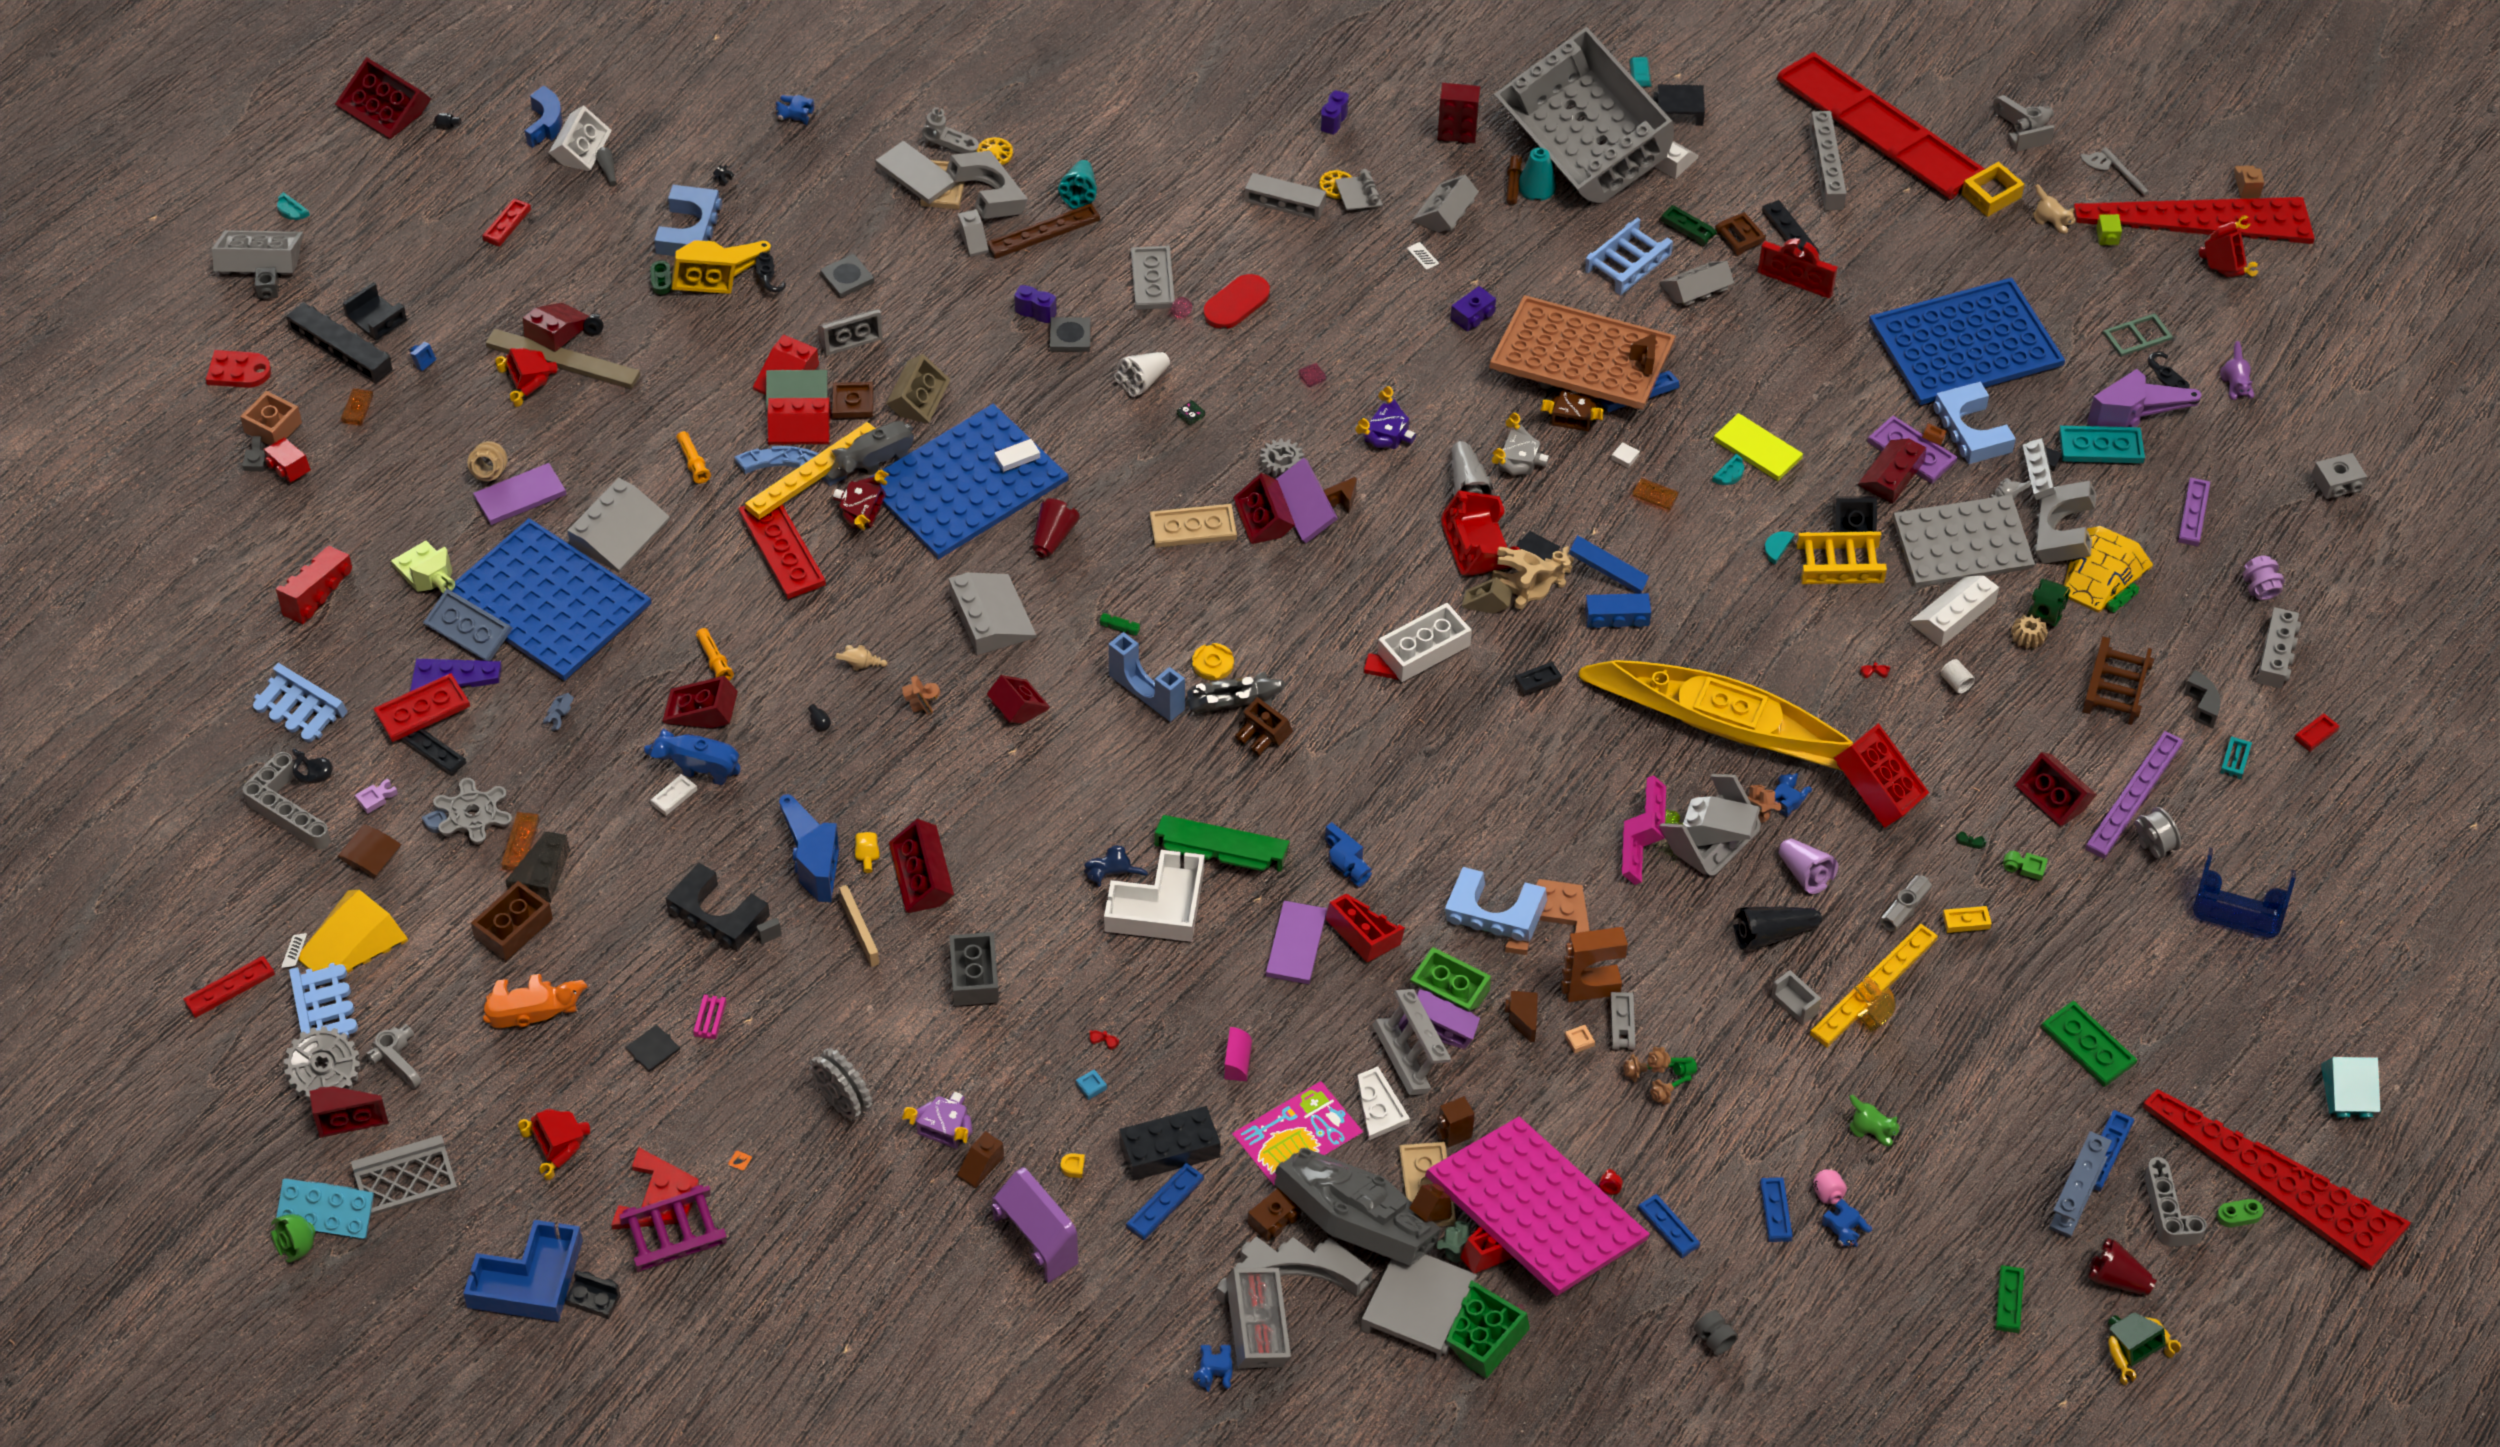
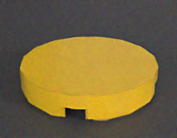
(1213, 661)

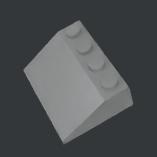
(256, 249)
(617, 525)
(990, 610)

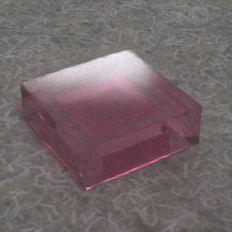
(1312, 375)

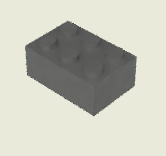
(974, 968)

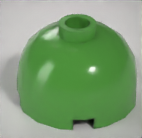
(293, 1236)

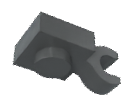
(255, 459)

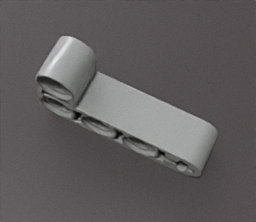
(2167, 1201)

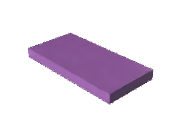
(1937, 458)
(519, 494)
(1306, 500)
(1296, 942)

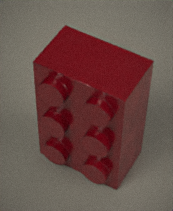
(1458, 112)

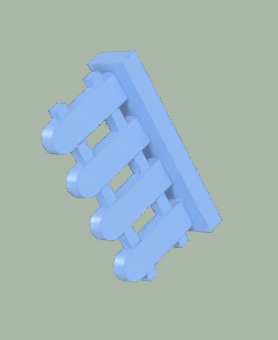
(299, 687)
(315, 997)

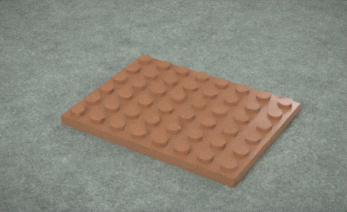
(1579, 352)

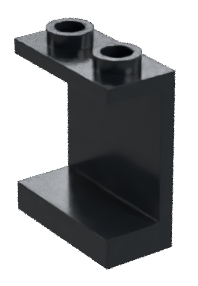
(1681, 100)
(373, 312)

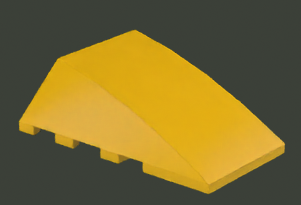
(352, 934)

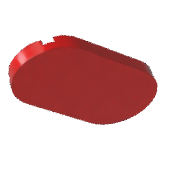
(1236, 301)

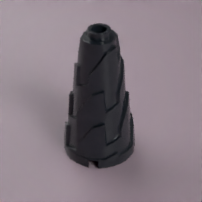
(1769, 925)

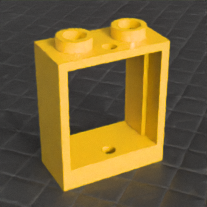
(1987, 204)

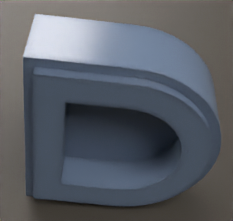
(433, 820)

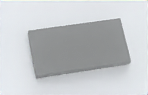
(915, 172)
(1152, 277)

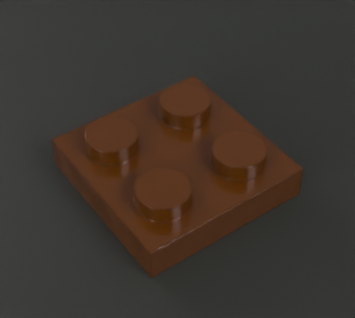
(852, 399)

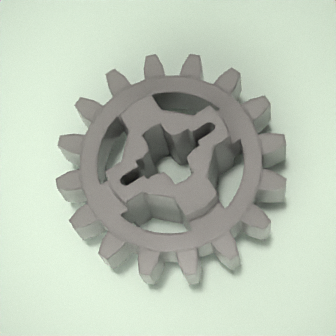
(1280, 456)

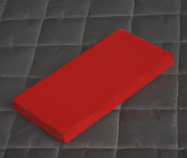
(421, 707)

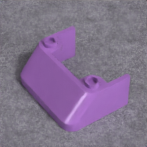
(1040, 1222)

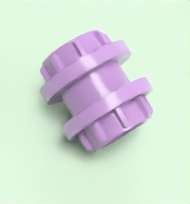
(2263, 577)

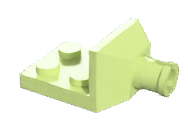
(425, 568)

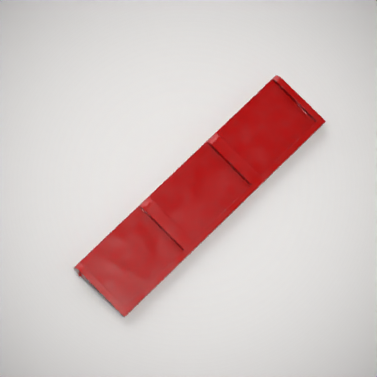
(1879, 124)

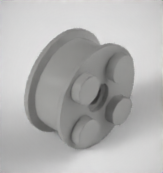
(2158, 832)

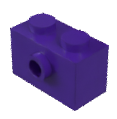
(1473, 308)

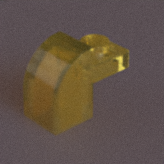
(1880, 1004)

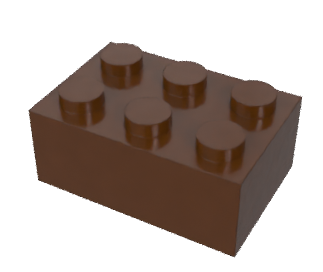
(511, 920)

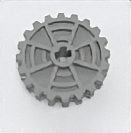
(328, 1048)
(840, 1084)

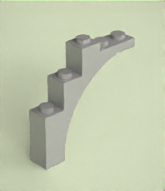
(1293, 1258)

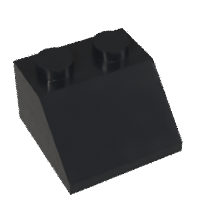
(1854, 513)

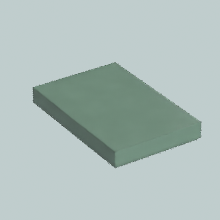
(796, 384)

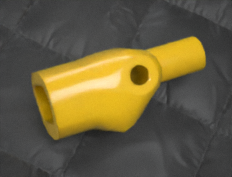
(866, 849)

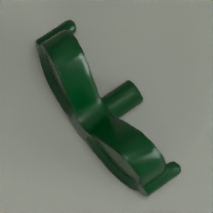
(1963, 839)

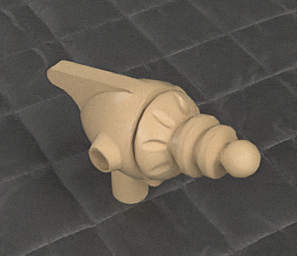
(860, 658)

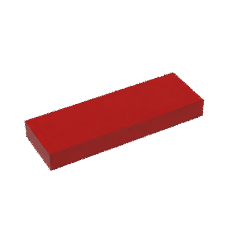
(506, 222)

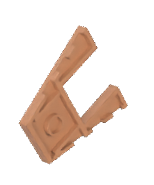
(1563, 906)

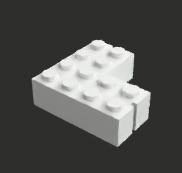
(1160, 909)

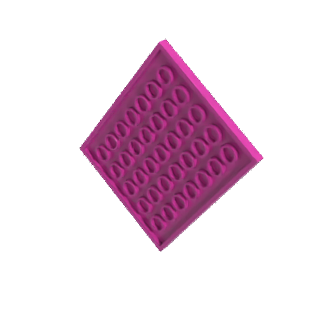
(1537, 1205)

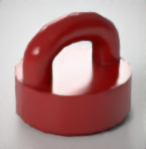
(1610, 1182)

